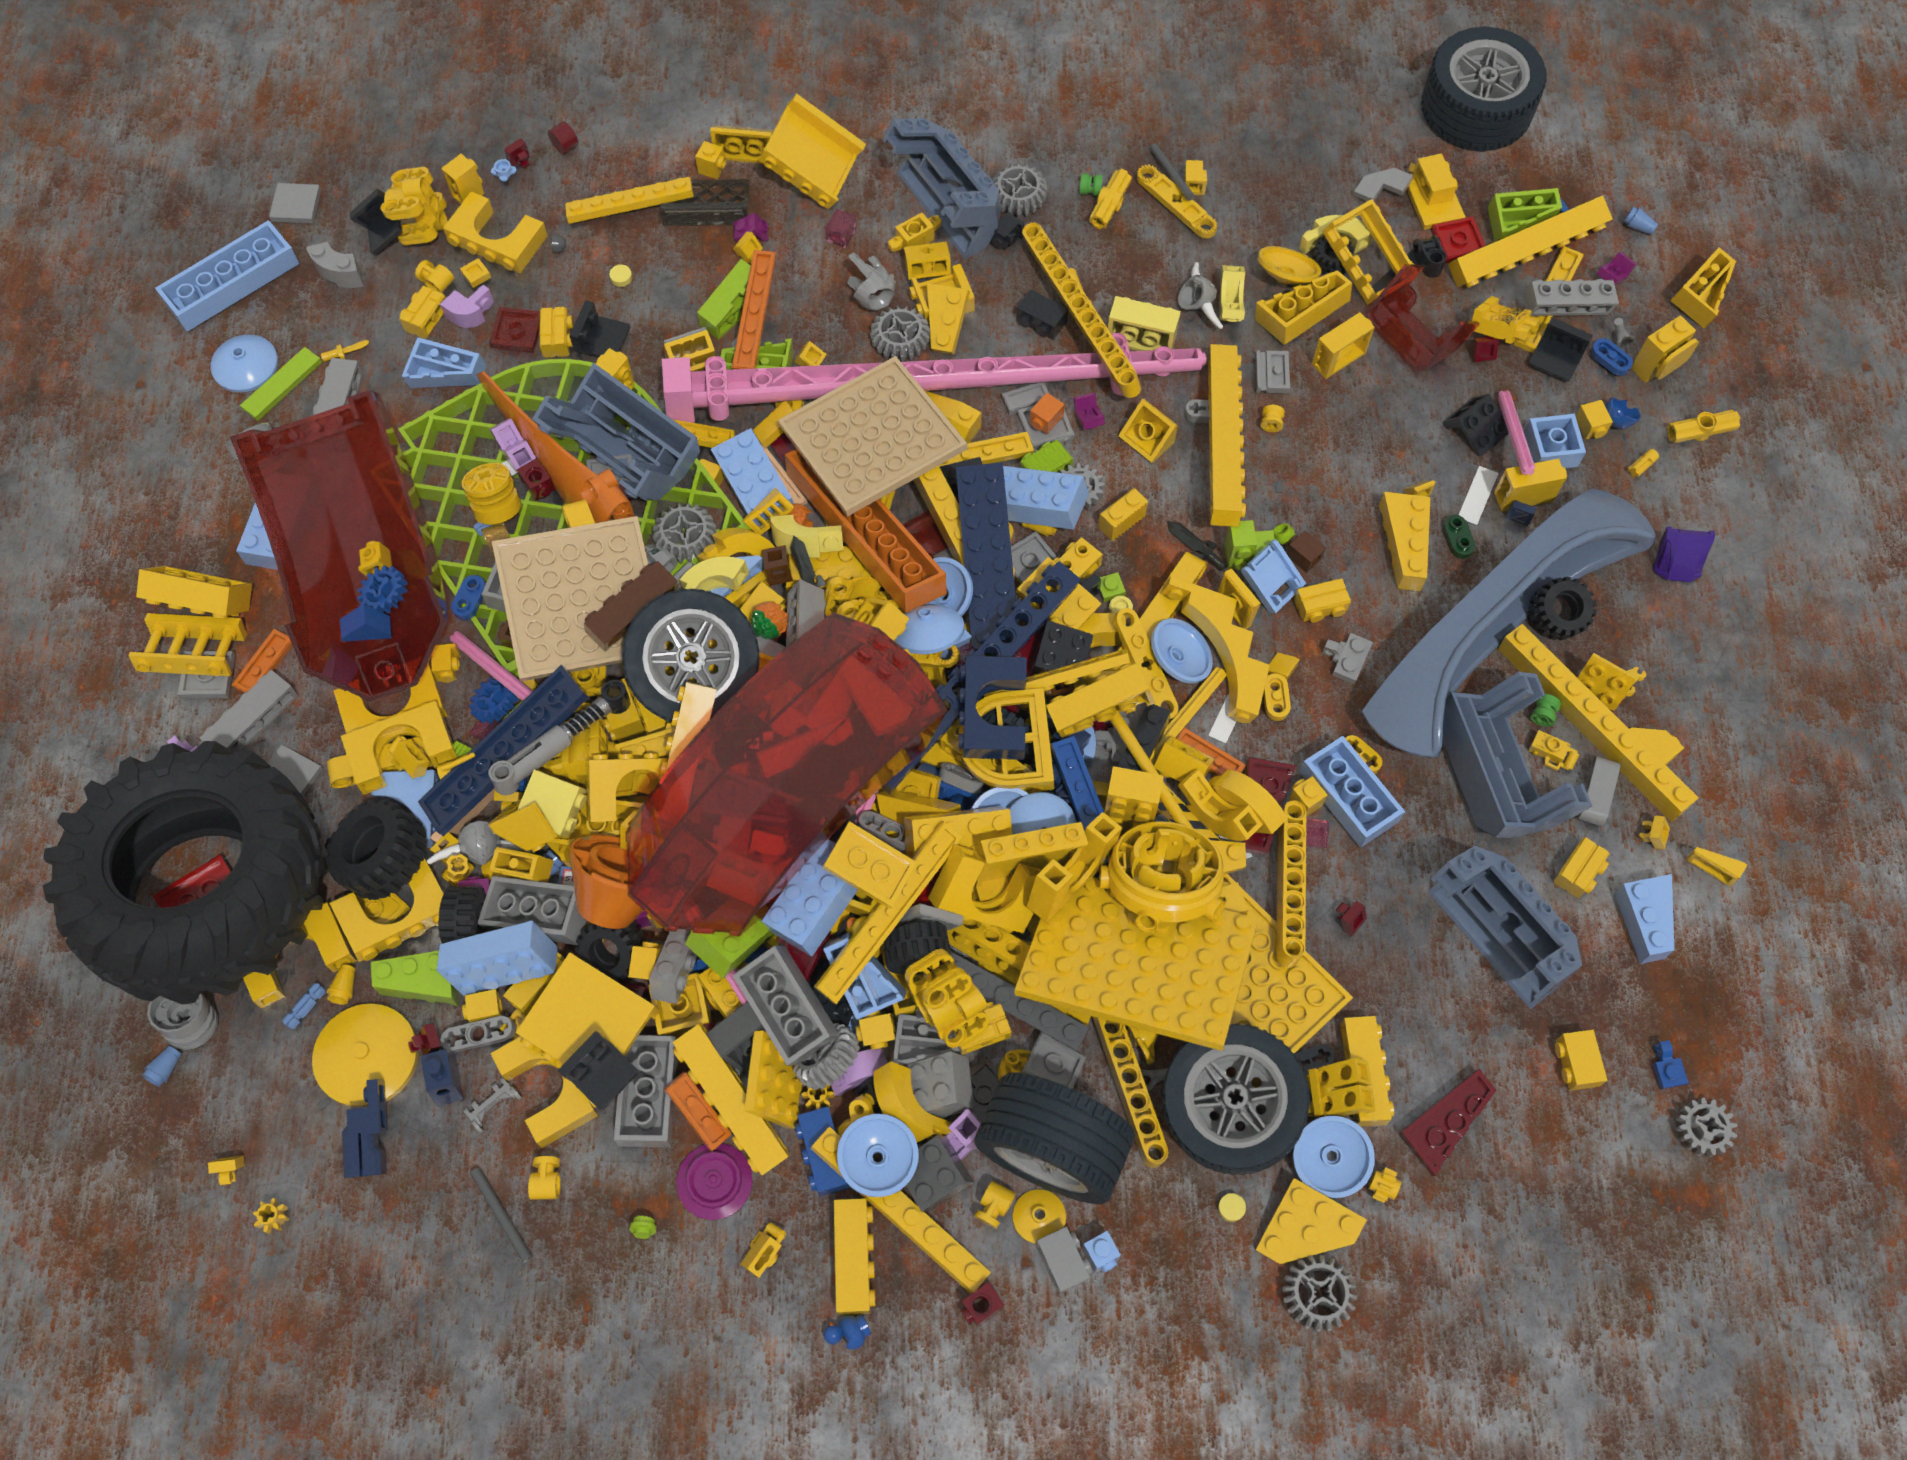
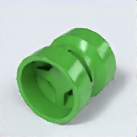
(1085, 185)
(1545, 711)

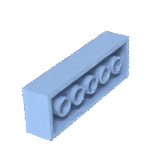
(227, 275)

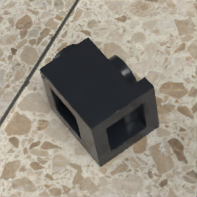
(1008, 231)

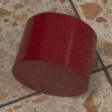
(563, 137)

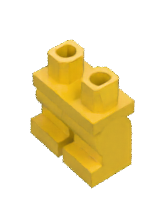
(573, 758)

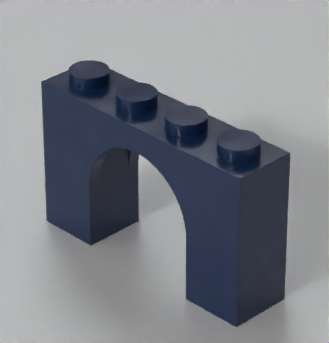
(980, 737)

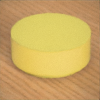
(620, 275)
(1119, 603)
(1231, 1207)

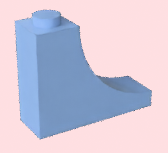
(407, 793)

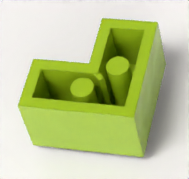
(1244, 544)

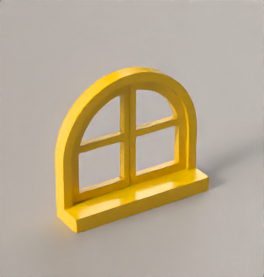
(1039, 737)

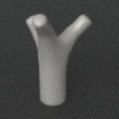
(1620, 332)
(1155, 1075)

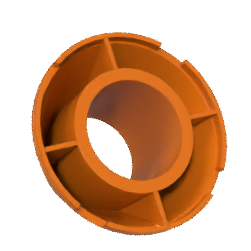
(602, 882)

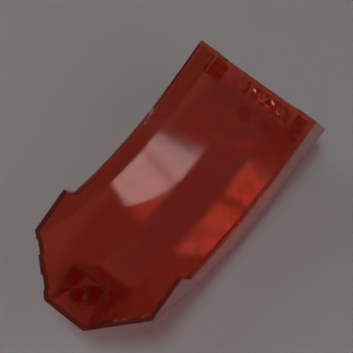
(323, 496)
(777, 776)

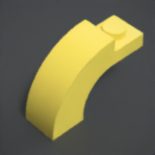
(1354, 230)
(1231, 293)
(815, 538)
(716, 573)

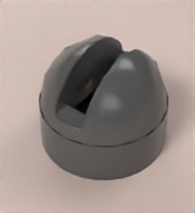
(558, 243)

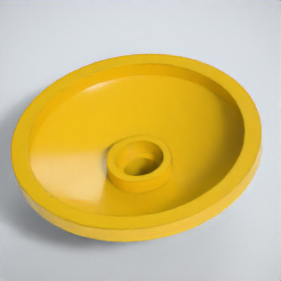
(1288, 265)

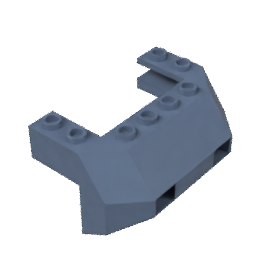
(947, 182)
(658, 445)
(1492, 764)
(1507, 923)

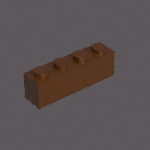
(619, 611)

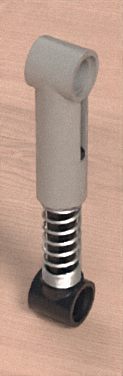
(612, 699)

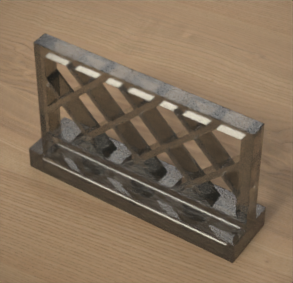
(706, 212)

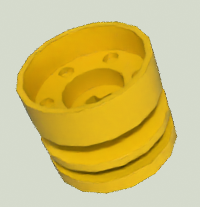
(491, 493)

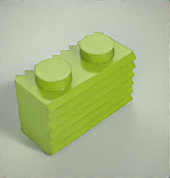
(1050, 458)

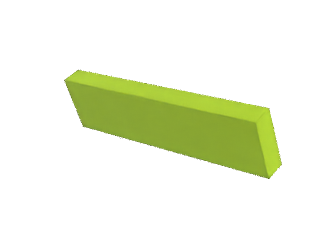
(281, 384)

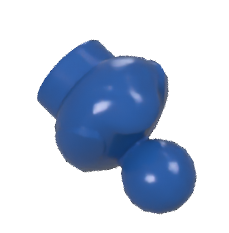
(853, 1329)

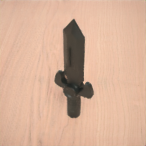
(1197, 545)
(804, 564)

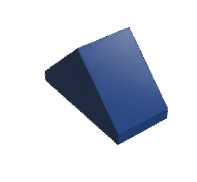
(365, 624)

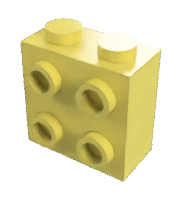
(556, 800)

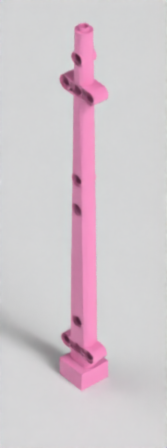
(722, 387)

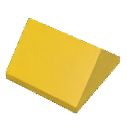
(1149, 431)

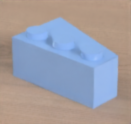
(441, 366)
(1648, 916)
(873, 986)

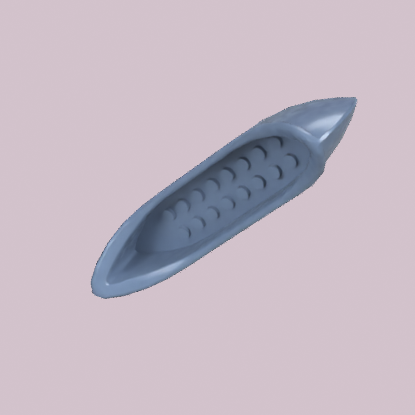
(1571, 543)

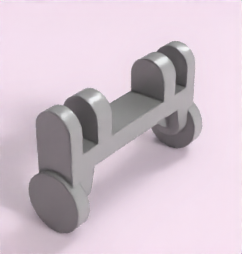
(479, 1111)

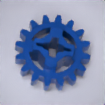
(383, 589)
(491, 701)

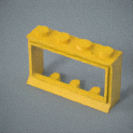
(1382, 235)

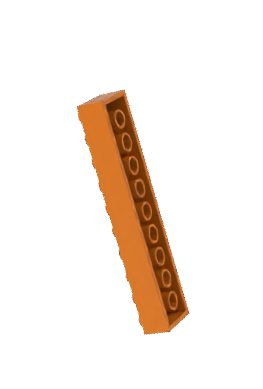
(876, 540)

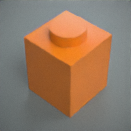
(1046, 413)

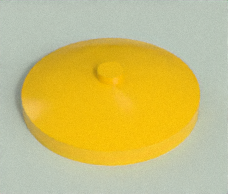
(360, 1047)

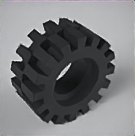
(1325, 262)

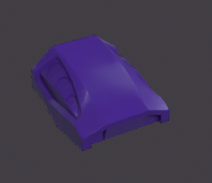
(1682, 554)

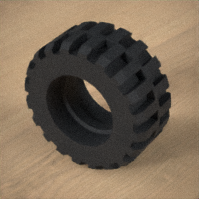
(394, 862)

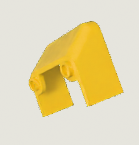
(524, 827)

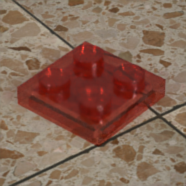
(515, 330)

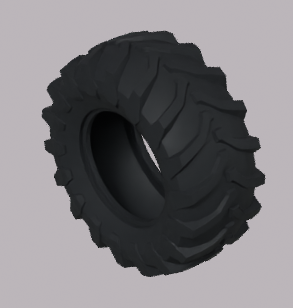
(147, 813)

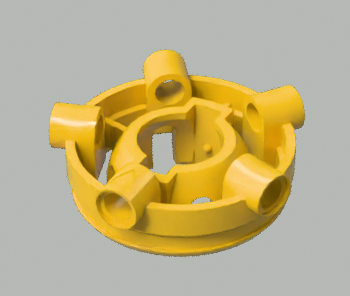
(1156, 894)

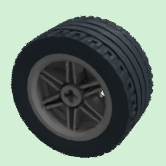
(1483, 88)
(666, 620)
(1265, 1136)
(1055, 1137)

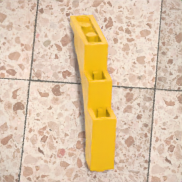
(1214, 616)

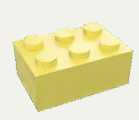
(1144, 324)

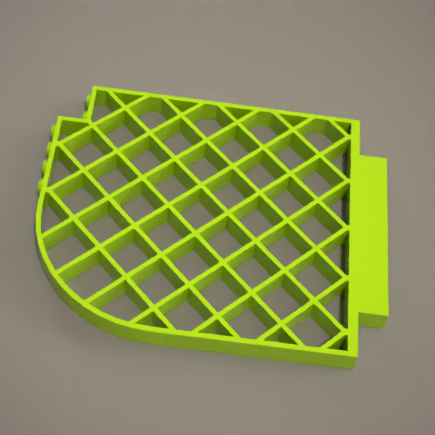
(443, 420)

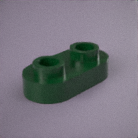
(1458, 534)

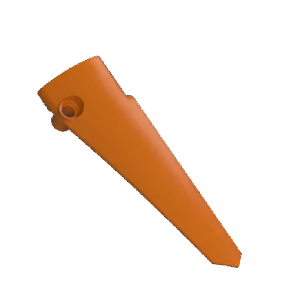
(569, 476)

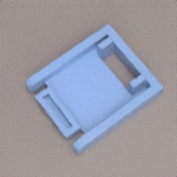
(1269, 572)

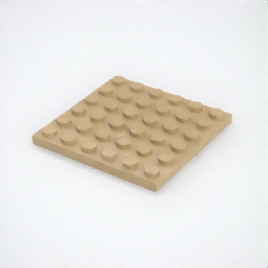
(872, 435)
(556, 582)

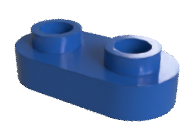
(1612, 357)
(470, 596)

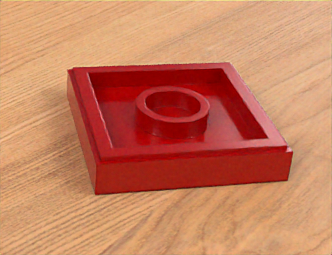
(1458, 237)

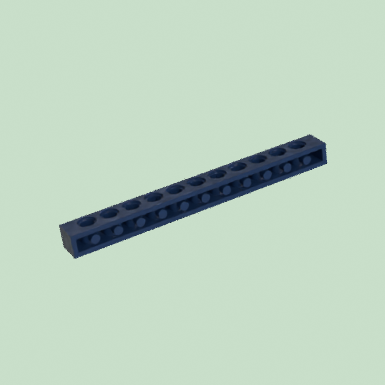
(1064, 583)

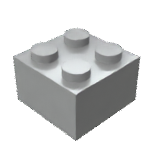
(942, 1084)

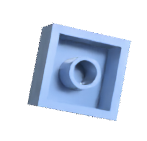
(1555, 439)

